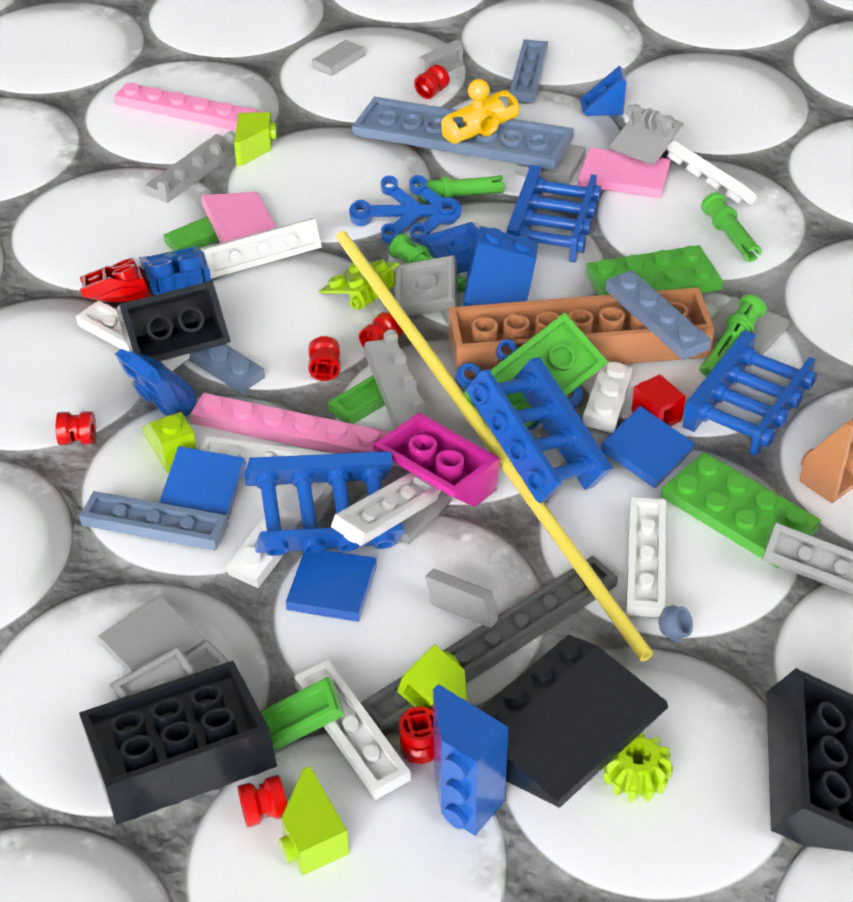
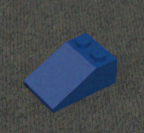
(499, 268)

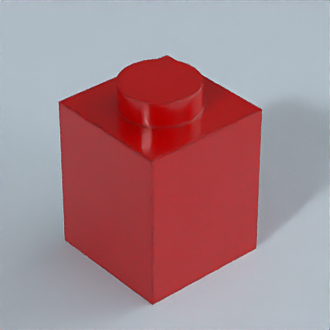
(660, 399)

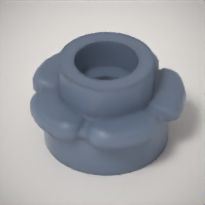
(675, 623)

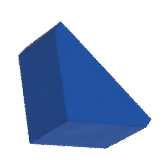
(606, 96)

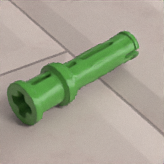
(463, 187)
(725, 219)
(409, 252)
(736, 323)

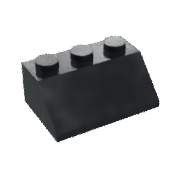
(174, 322)

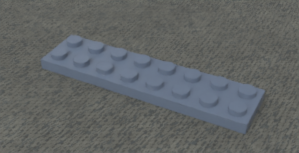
(421, 126)

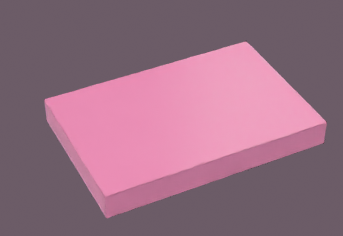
(624, 173)
(236, 214)

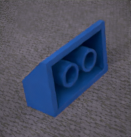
(468, 761)

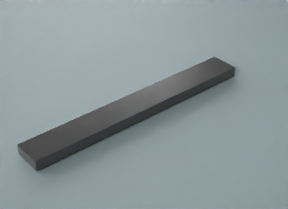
(511, 632)

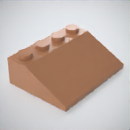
(830, 465)

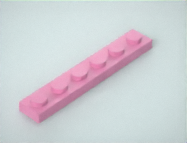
(180, 105)
(284, 425)

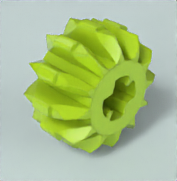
(640, 769)

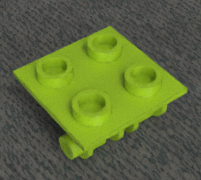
(357, 287)

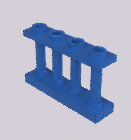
(530, 200)
(730, 371)
(558, 418)
(302, 472)

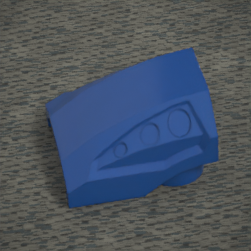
(175, 269)
(158, 383)

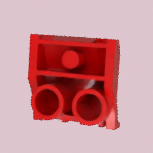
(116, 283)

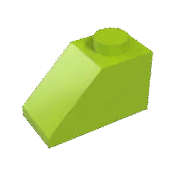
(253, 136)
(166, 436)
(430, 670)
(312, 826)

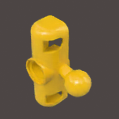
(482, 115)

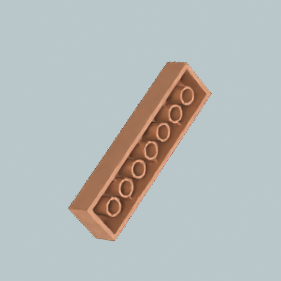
(602, 319)

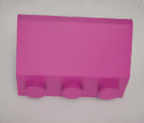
(442, 459)

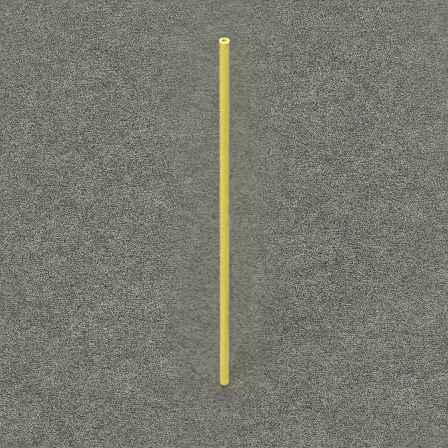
(541, 511)

